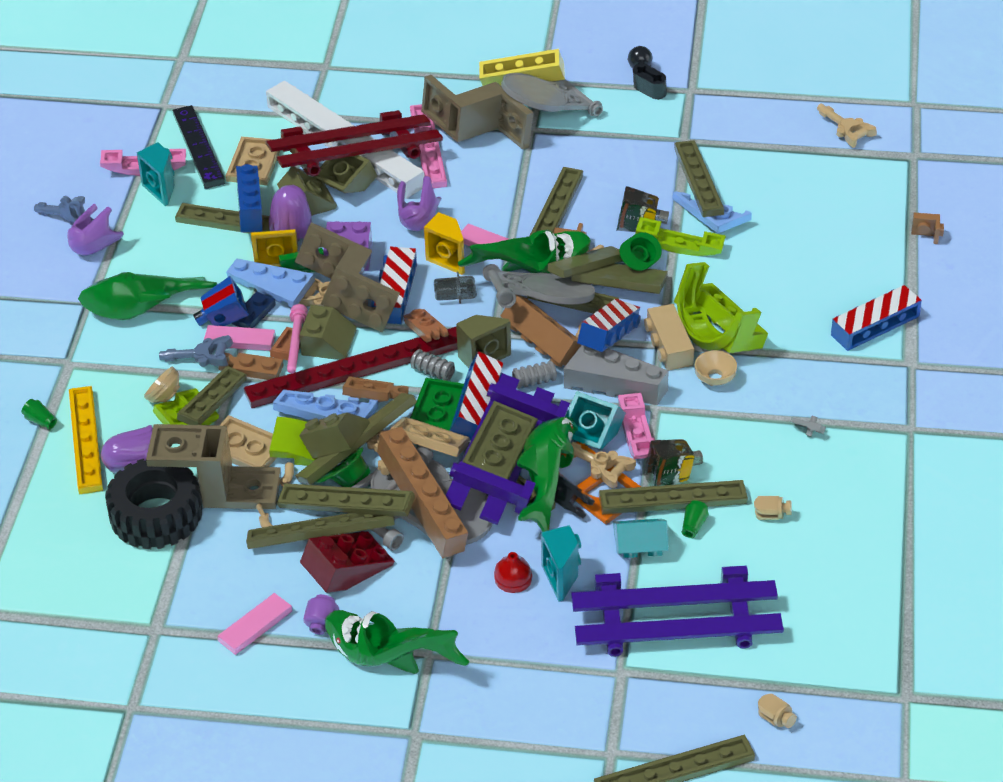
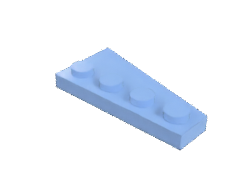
(277, 281)
(310, 407)

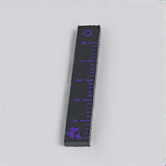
(198, 147)

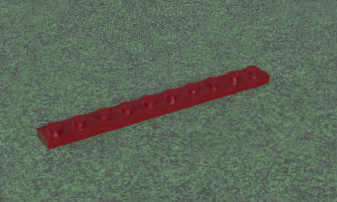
(354, 366)

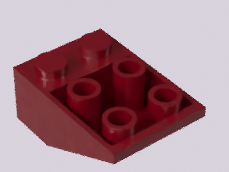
(344, 560)

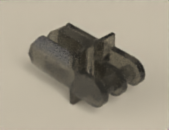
(455, 288)

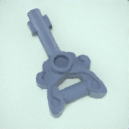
(68, 208)
(202, 352)

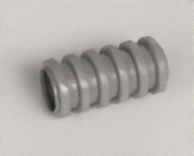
(431, 364)
(534, 374)

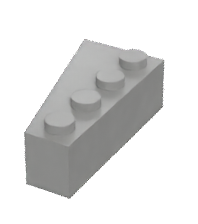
(615, 375)

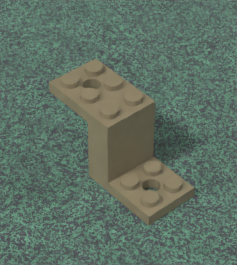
(476, 112)
(347, 285)
(209, 451)

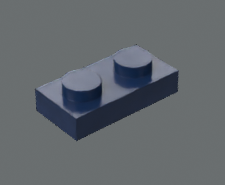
(258, 307)

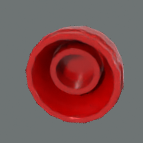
(513, 573)

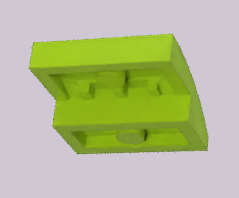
(167, 411)
(287, 442)

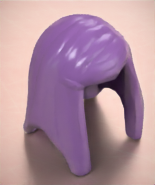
(290, 211)
(417, 214)
(92, 236)
(126, 448)

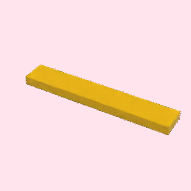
(85, 440)

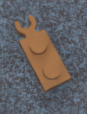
(255, 365)
(372, 389)

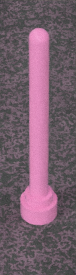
(297, 315)

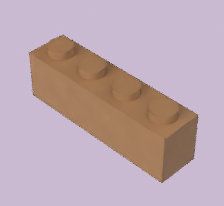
(542, 330)

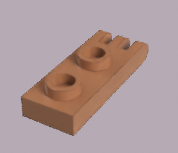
(425, 325)

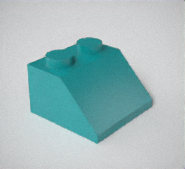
(157, 172)
(596, 420)
(641, 536)
(560, 559)

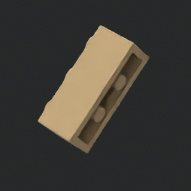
(669, 337)

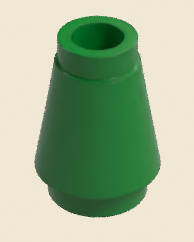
(37, 413)
(694, 518)

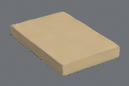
(256, 153)
(433, 437)
(248, 443)

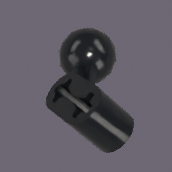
(646, 78)

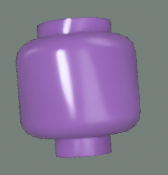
(317, 610)

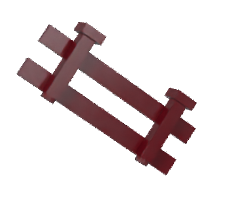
(390, 123)

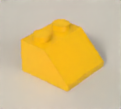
(444, 242)
(271, 244)

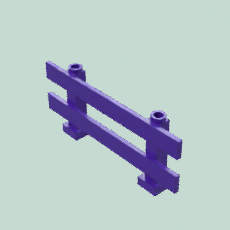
(499, 488)
(732, 589)

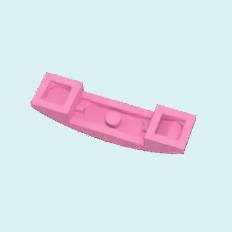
(116, 162)
(635, 425)

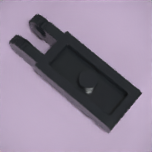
(567, 494)

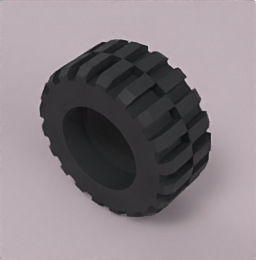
(158, 524)

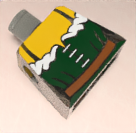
(637, 205)
(670, 462)

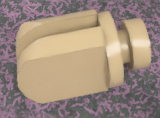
(771, 507)
(776, 711)

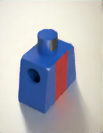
(222, 304)

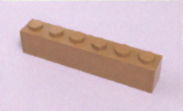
(430, 502)

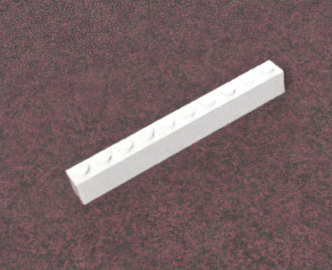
(315, 117)

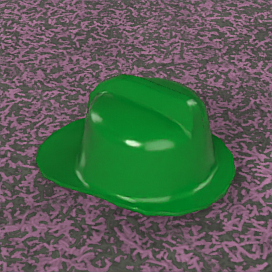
(640, 251)
(350, 471)

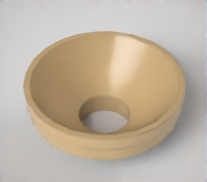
(715, 362)
(163, 387)

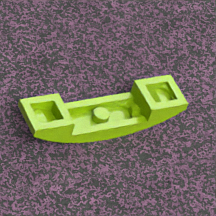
(680, 242)

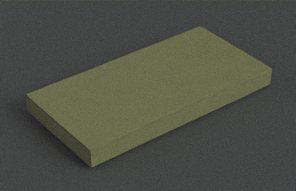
(624, 278)
(500, 440)

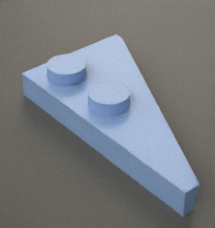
(717, 223)

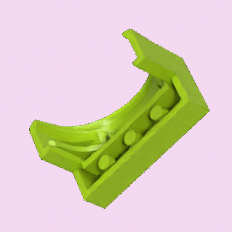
(740, 327)

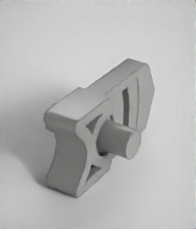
(811, 425)

